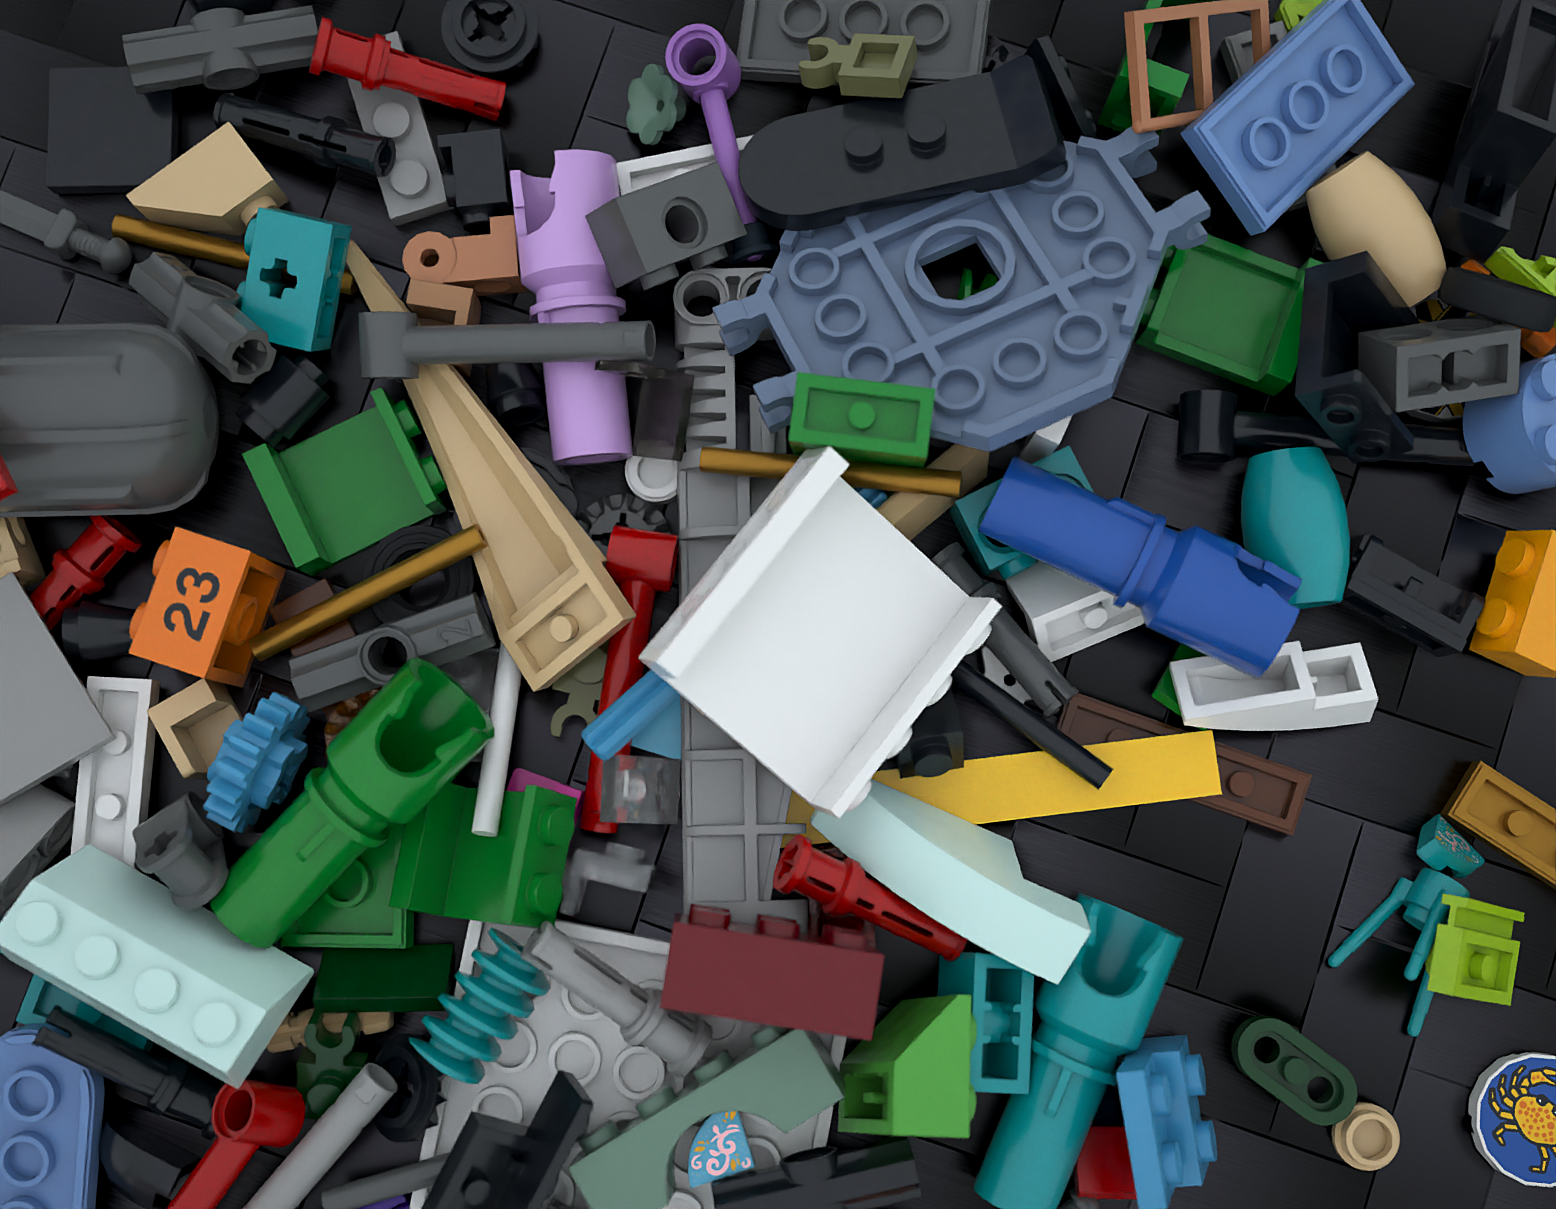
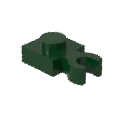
(328, 1063)

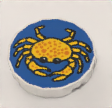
(1517, 1117)

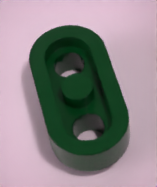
(1292, 1067)

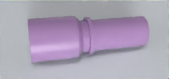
(573, 285)

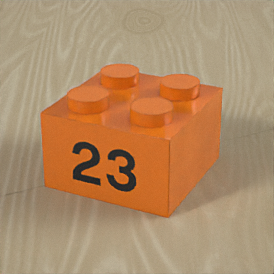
(205, 607)

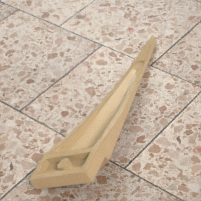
(540, 565)

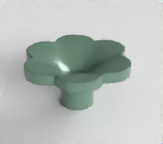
(654, 104)

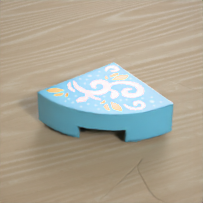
(719, 1149)

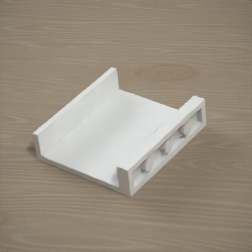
(819, 636)

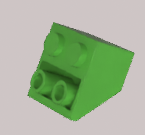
(913, 1072)

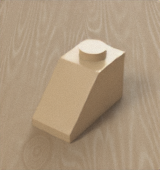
(210, 187)

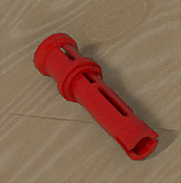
(379, 65)
(83, 566)
(845, 889)

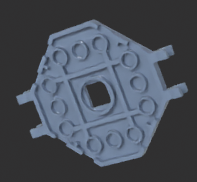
(1038, 346)

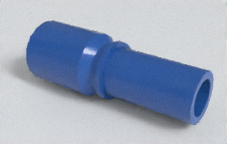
(1183, 581)

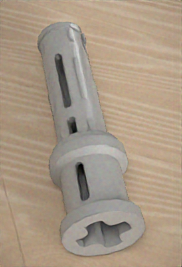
(628, 1005)

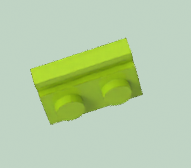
(1475, 951)

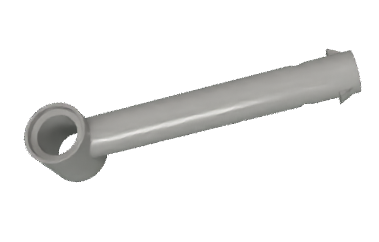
(326, 1140)

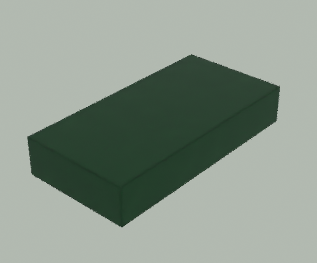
(384, 979)

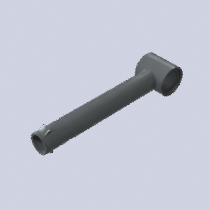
(396, 346)

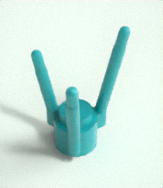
(1424, 913)

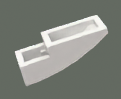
(1293, 694)

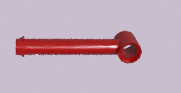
(640, 566)
(243, 1121)

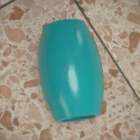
(1298, 521)

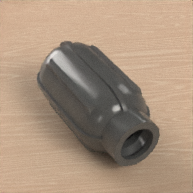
(103, 419)

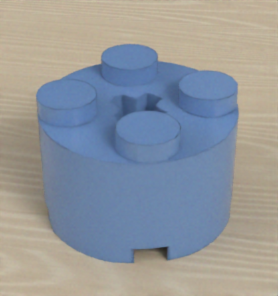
(1517, 431)

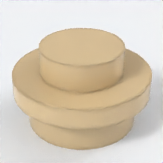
(1366, 1137)

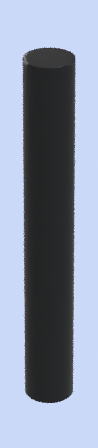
(1030, 724)

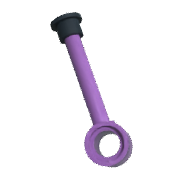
(711, 92)

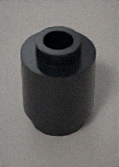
(283, 399)

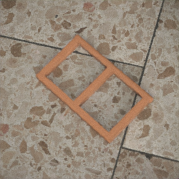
(1200, 49)

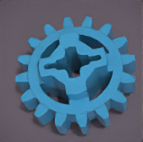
(257, 762)

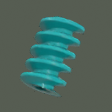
(482, 1011)

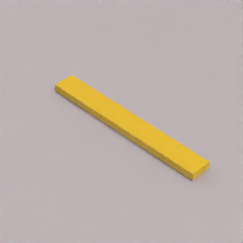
(1042, 786)

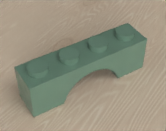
(778, 1079)

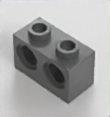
(1441, 362)

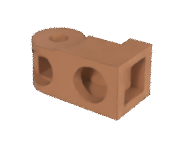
(476, 262)

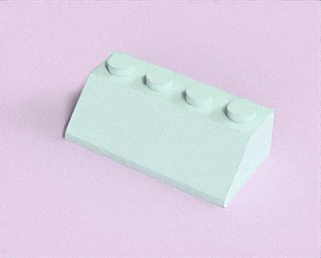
(150, 965)

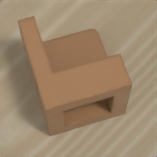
(444, 306)

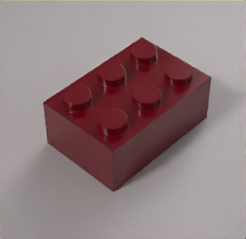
(773, 972)

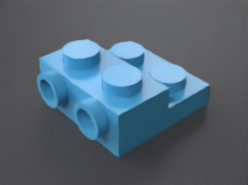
(1164, 1120)

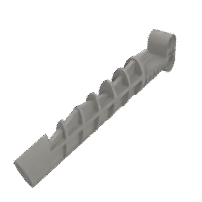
(729, 799)

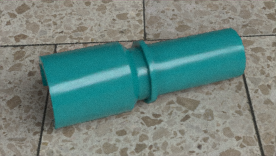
(1083, 1030)

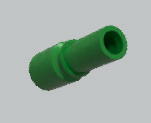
(377, 774)

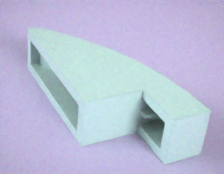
(960, 879)

